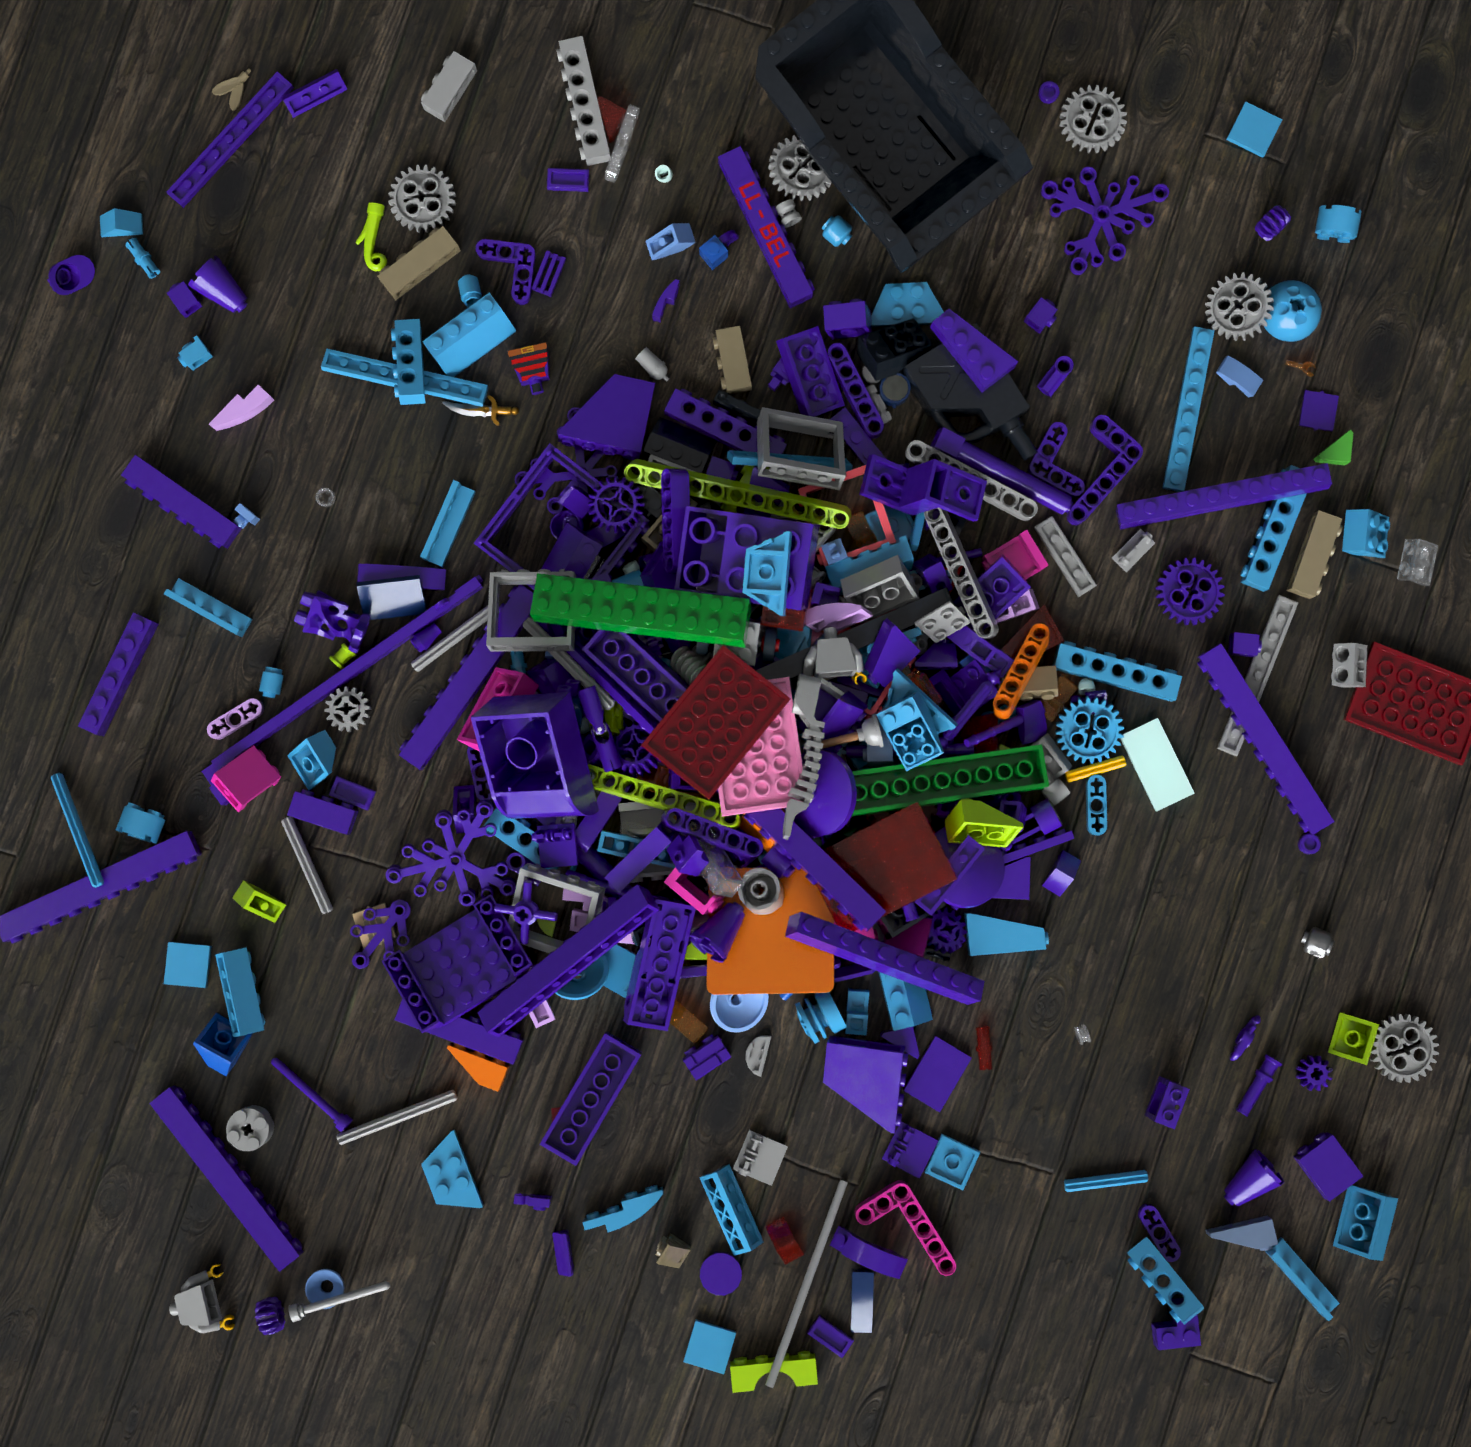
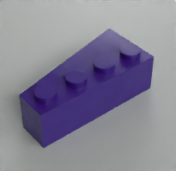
(973, 351)

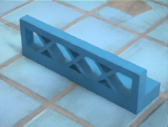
(447, 524)
(209, 607)
(735, 1209)
(1303, 1278)

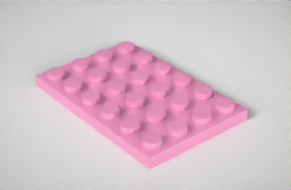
(768, 768)

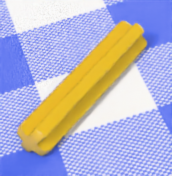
(1096, 768)

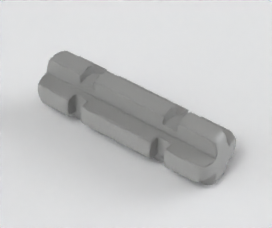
(879, 404)

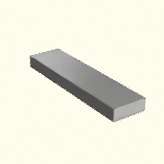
(1065, 556)

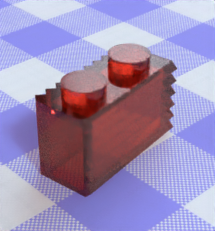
(792, 620)

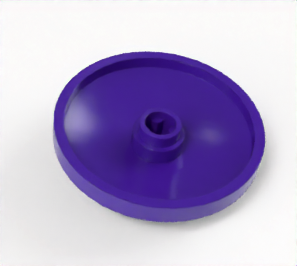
(833, 797)
(981, 879)

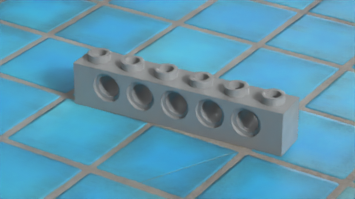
(575, 49)

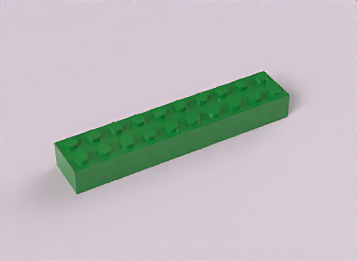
(641, 610)
(950, 779)

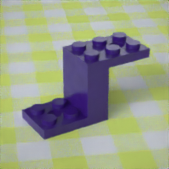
(923, 487)

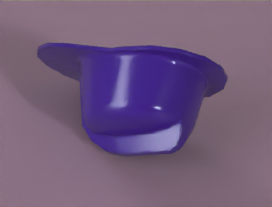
(71, 274)

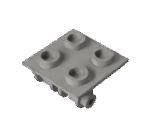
(943, 621)
(760, 1157)

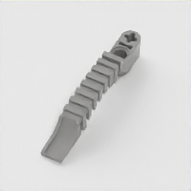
(805, 706)

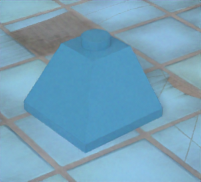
(314, 758)

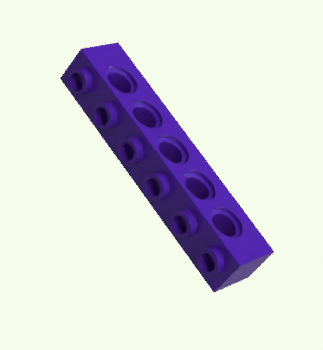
(694, 420)

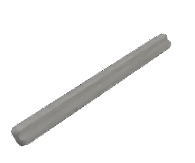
(570, 664)
(396, 1117)

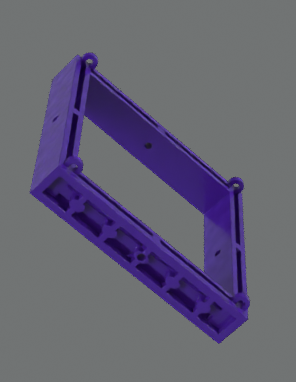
(551, 453)

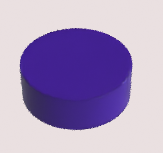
(1048, 92)
(1309, 843)

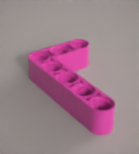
(913, 1219)

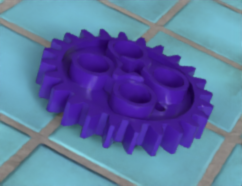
(1207, 599)

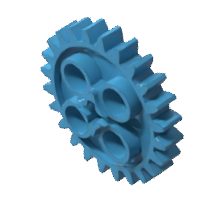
(1108, 732)

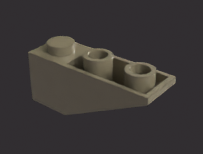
(672, 1251)

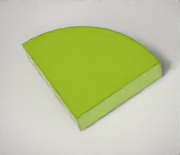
(547, 926)

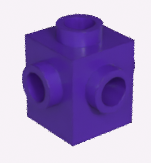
(591, 751)

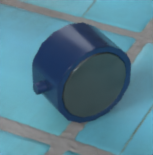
(894, 390)

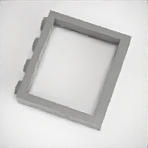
(795, 470)
(497, 644)
(554, 877)

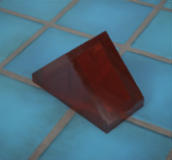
(612, 117)
(784, 1240)

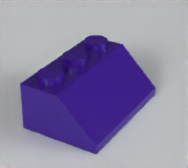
(573, 551)
(842, 718)

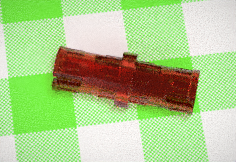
(984, 1048)

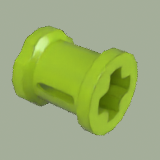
(342, 656)

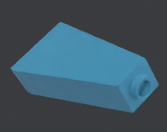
(996, 936)

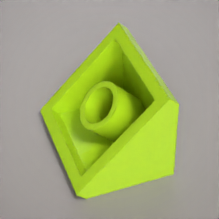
(1353, 1038)

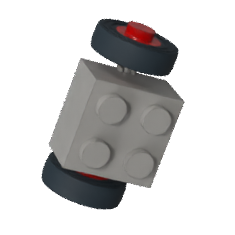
(769, 645)

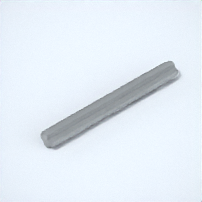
(450, 640)
(307, 865)

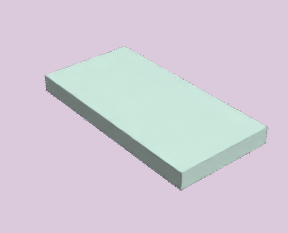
(1156, 764)

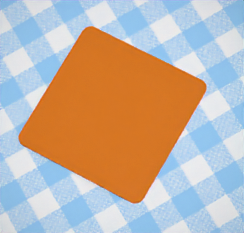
(766, 959)

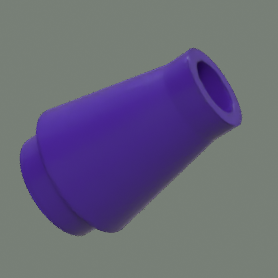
(425, 637)

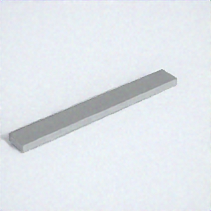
(1261, 666)

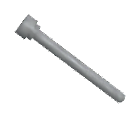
(298, 1311)

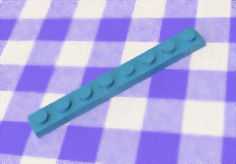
(382, 373)
(1188, 409)

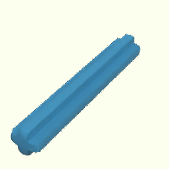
(1105, 1181)

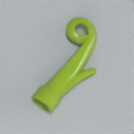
(369, 233)

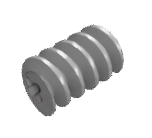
(686, 664)

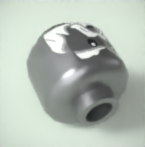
(1317, 942)

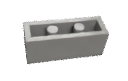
(448, 86)

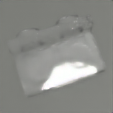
(1417, 561)

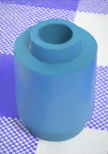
(469, 289)
(271, 682)

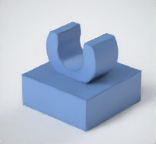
(245, 516)
(834, 551)

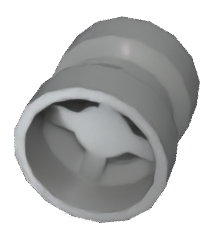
(788, 214)

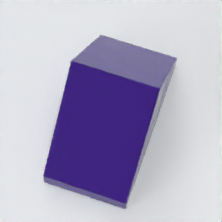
(1062, 873)
(903, 1037)

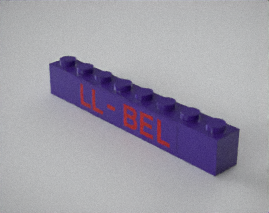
(765, 227)

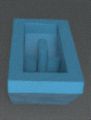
(121, 223)

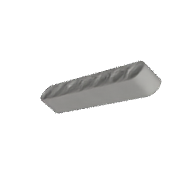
(1000, 489)
(969, 577)

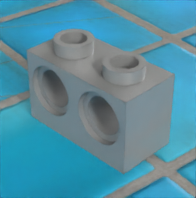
(1353, 665)

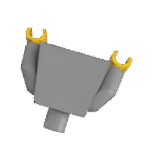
(834, 658)
(199, 1305)

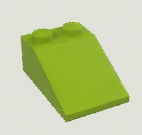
(981, 823)

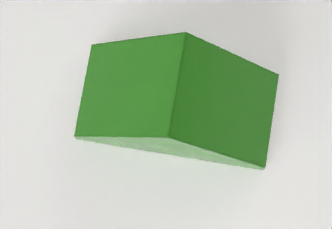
(1338, 452)

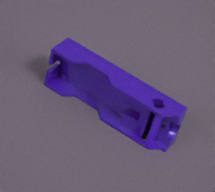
(661, 963)

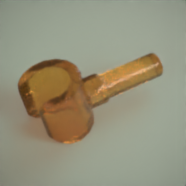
(1303, 367)

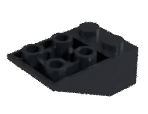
(892, 348)

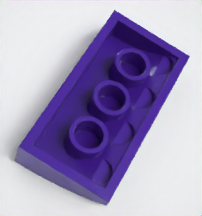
(810, 372)
(1001, 586)

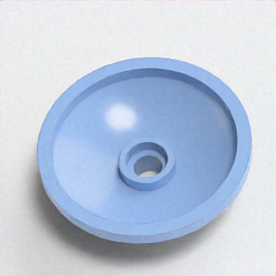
(740, 1012)

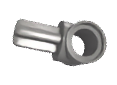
(1056, 791)

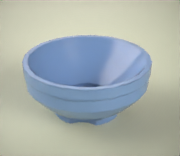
(313, 1286)

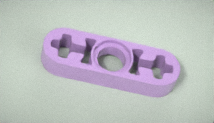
(219, 721)

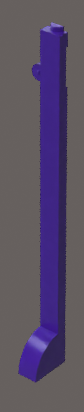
(339, 680)

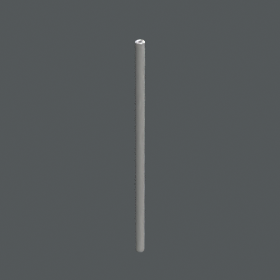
(806, 1284)

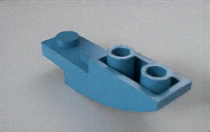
(632, 1208)

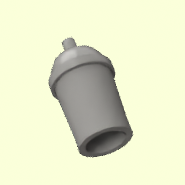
(652, 364)

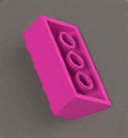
(501, 683)

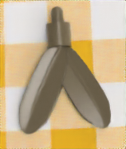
(235, 85)

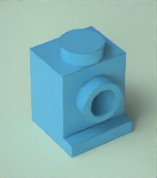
(194, 354)

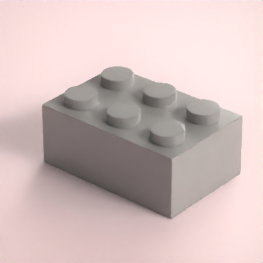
(880, 587)

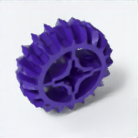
(613, 514)
(628, 744)

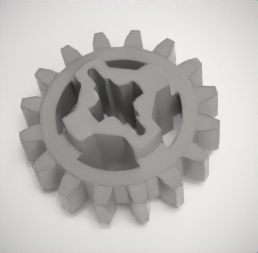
(348, 718)

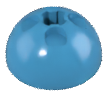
(1287, 321)

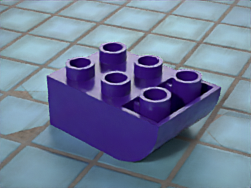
(718, 546)
(534, 756)

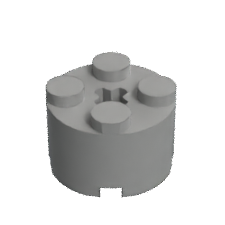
(772, 895)
(260, 1122)

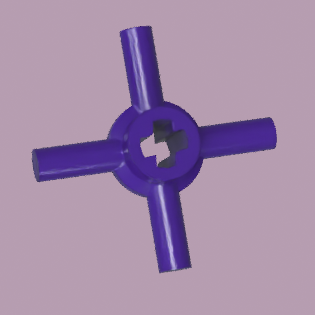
(530, 908)

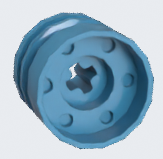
(820, 1016)

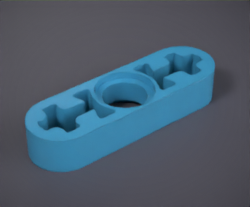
(1101, 820)

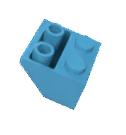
(1365, 533)

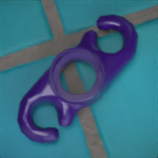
(1245, 1037)

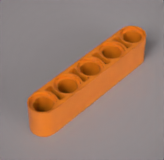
(1018, 680)

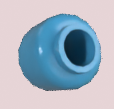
(837, 231)

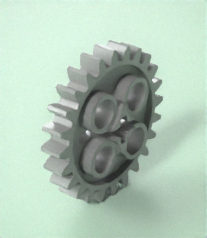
(1075, 112)
(788, 155)
(420, 180)
(1227, 293)
(1409, 1065)

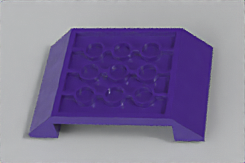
(458, 967)

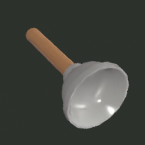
(869, 733)

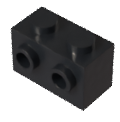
(651, 499)

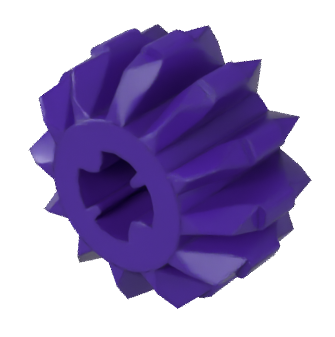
(1272, 223)
(1319, 1077)
(270, 1315)

